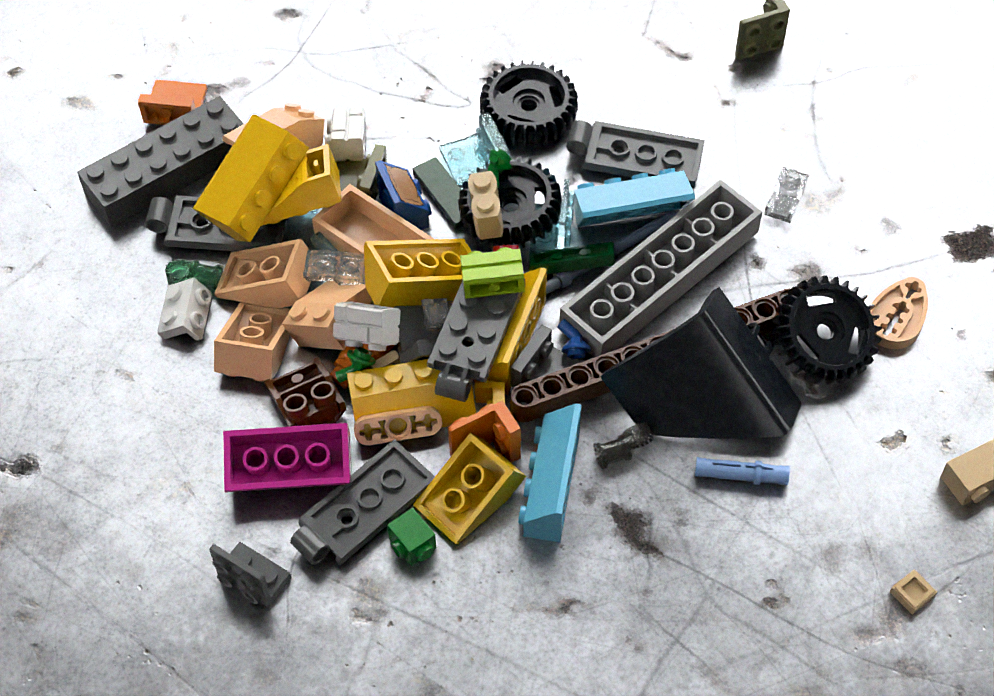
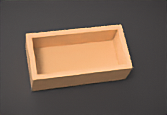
(360, 220)

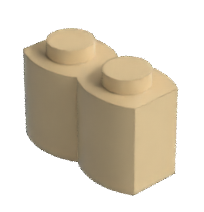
(485, 205)

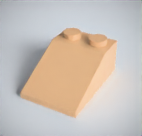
(298, 121)
(266, 275)
(312, 316)
(252, 342)

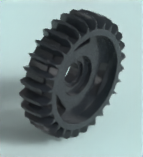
(531, 86)
(519, 187)
(841, 317)

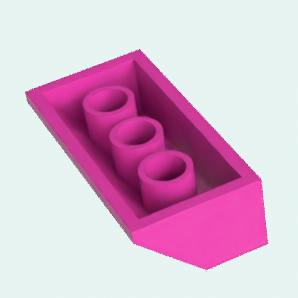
(287, 457)

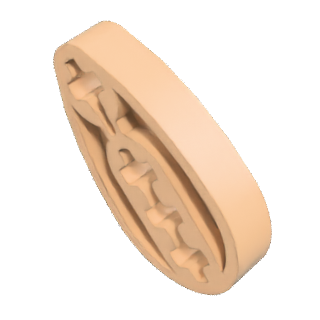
(910, 321)

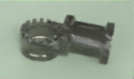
(621, 447)

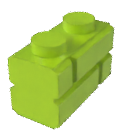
(492, 273)

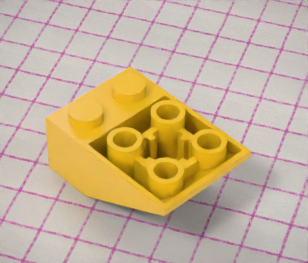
(310, 187)

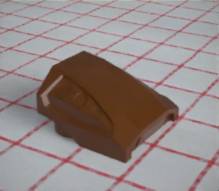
(307, 396)

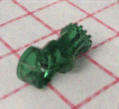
(203, 273)

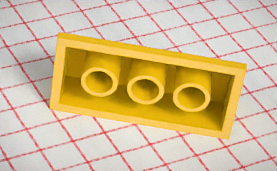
(251, 178)
(413, 270)
(521, 326)
(403, 388)

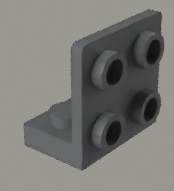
(414, 340)
(539, 359)
(250, 572)

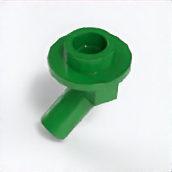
(499, 162)
(360, 359)

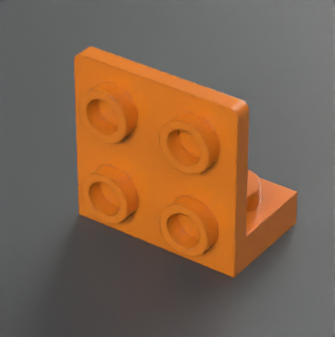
(170, 100)
(494, 425)

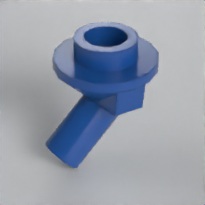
(575, 347)

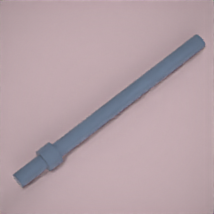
(563, 279)

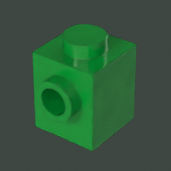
(411, 537)

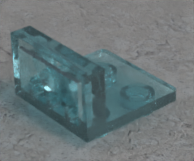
(472, 151)
(561, 233)

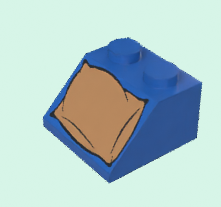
(402, 194)

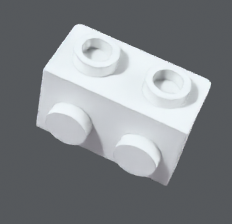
(185, 309)

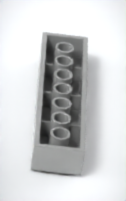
(662, 268)

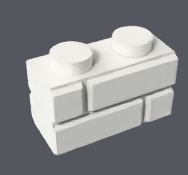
(346, 133)
(366, 324)

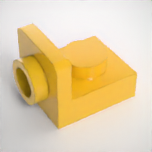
(489, 392)

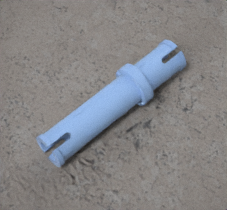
(745, 471)

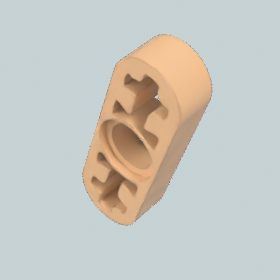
(377, 438)

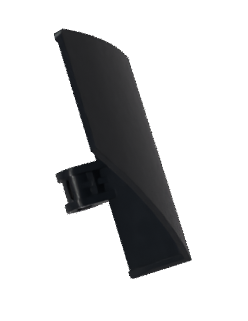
(707, 380)

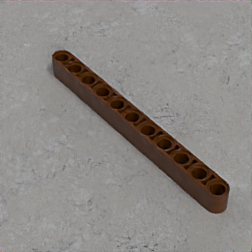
(590, 371)

